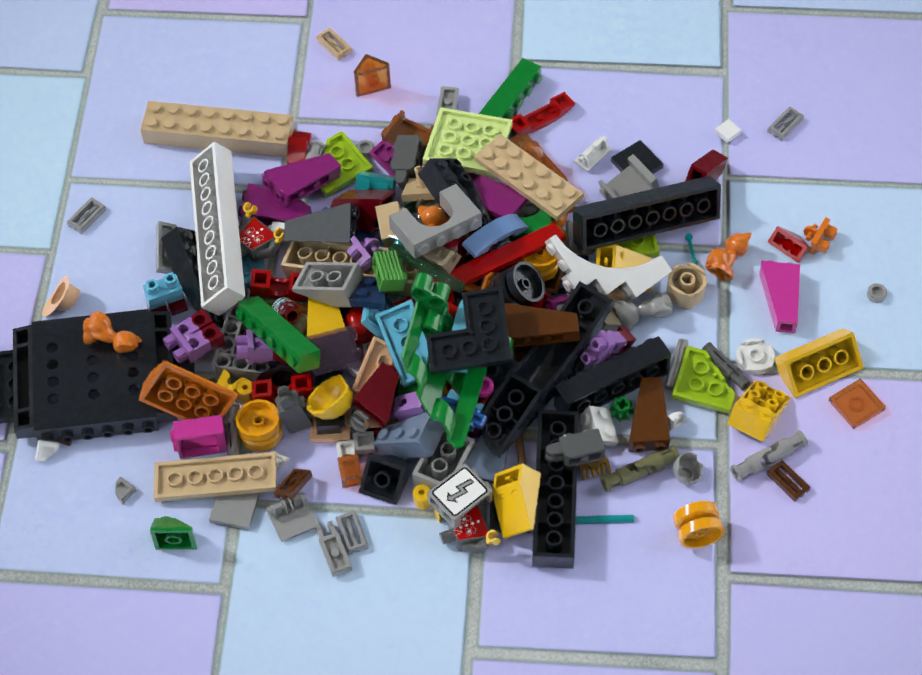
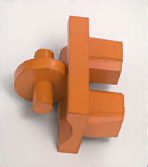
(817, 235)

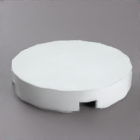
(755, 356)

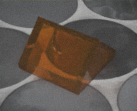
(371, 76)

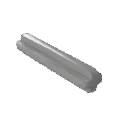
(676, 364)

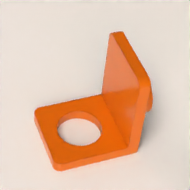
(486, 284)

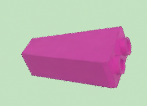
(781, 291)

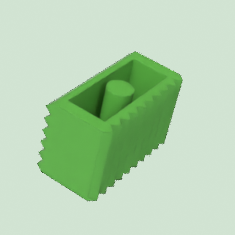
(388, 271)

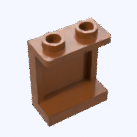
(402, 126)

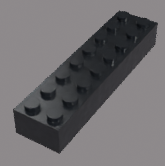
(646, 213)
(556, 495)

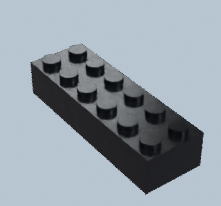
(613, 377)

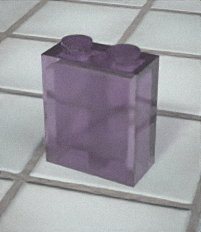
(337, 349)

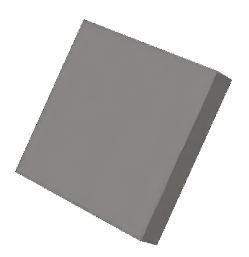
(234, 510)

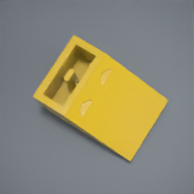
(620, 257)
(758, 410)
(516, 499)

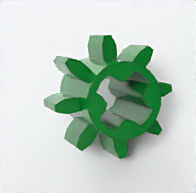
(621, 409)

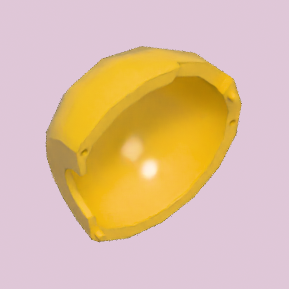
(330, 398)

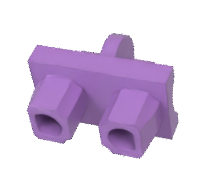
(365, 249)

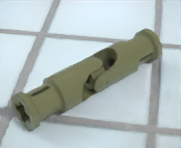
(642, 467)

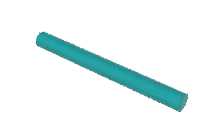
(604, 519)

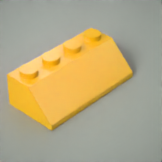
(819, 362)

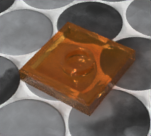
(857, 403)

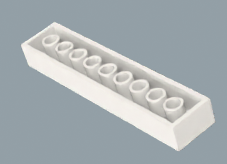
(216, 229)

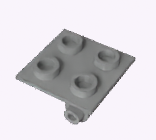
(292, 517)

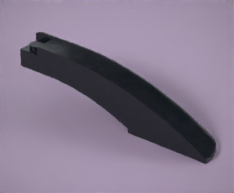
(535, 376)

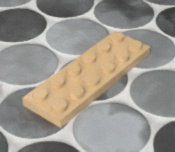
(528, 177)
(215, 476)

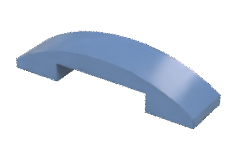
(494, 232)

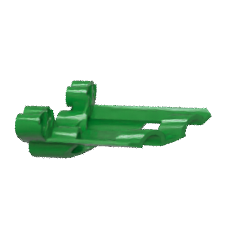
(433, 317)

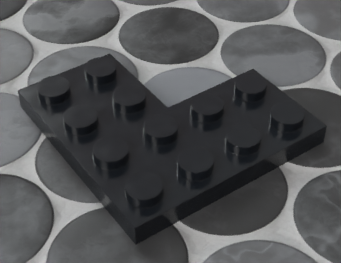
(482, 342)

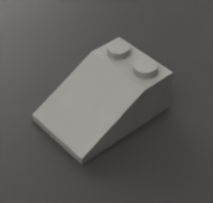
(329, 282)

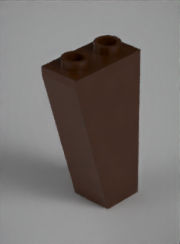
(540, 326)
(650, 420)

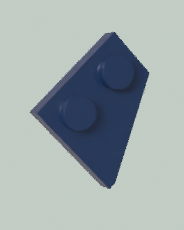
(368, 295)

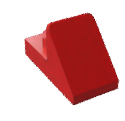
(298, 146)

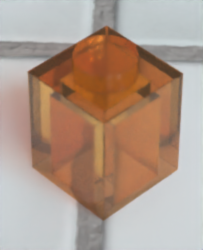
(349, 470)

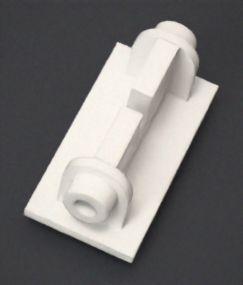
(593, 153)

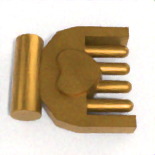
(594, 466)

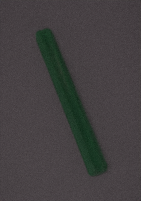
(425, 267)

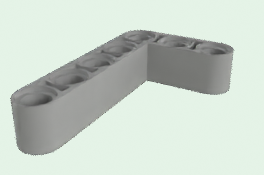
(229, 356)

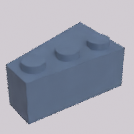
(410, 437)

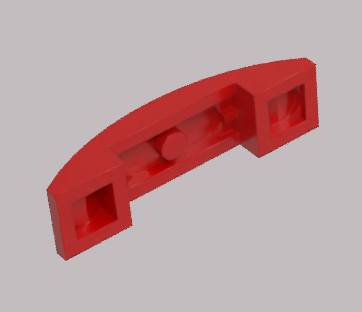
(544, 116)

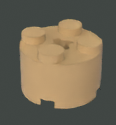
(686, 285)

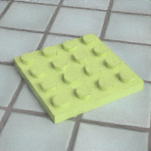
(463, 135)

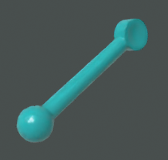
(688, 237)

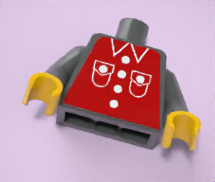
(257, 239)
(472, 534)

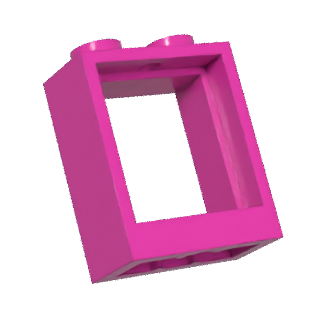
(199, 437)

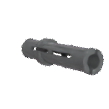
(732, 372)

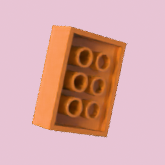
(185, 393)

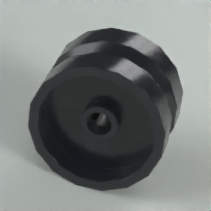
(521, 284)

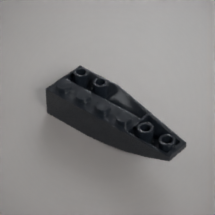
(446, 172)
(182, 255)

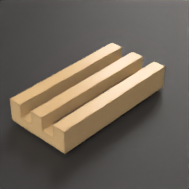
(331, 46)

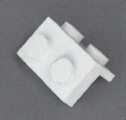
(599, 417)

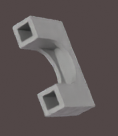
(421, 238)

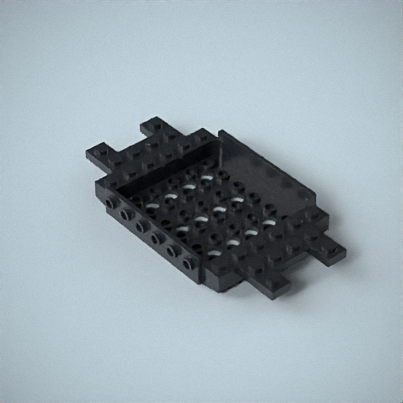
(75, 415)

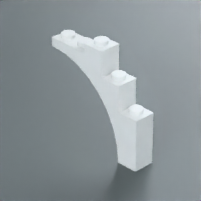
(605, 279)

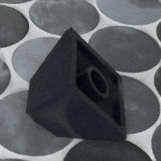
(385, 477)

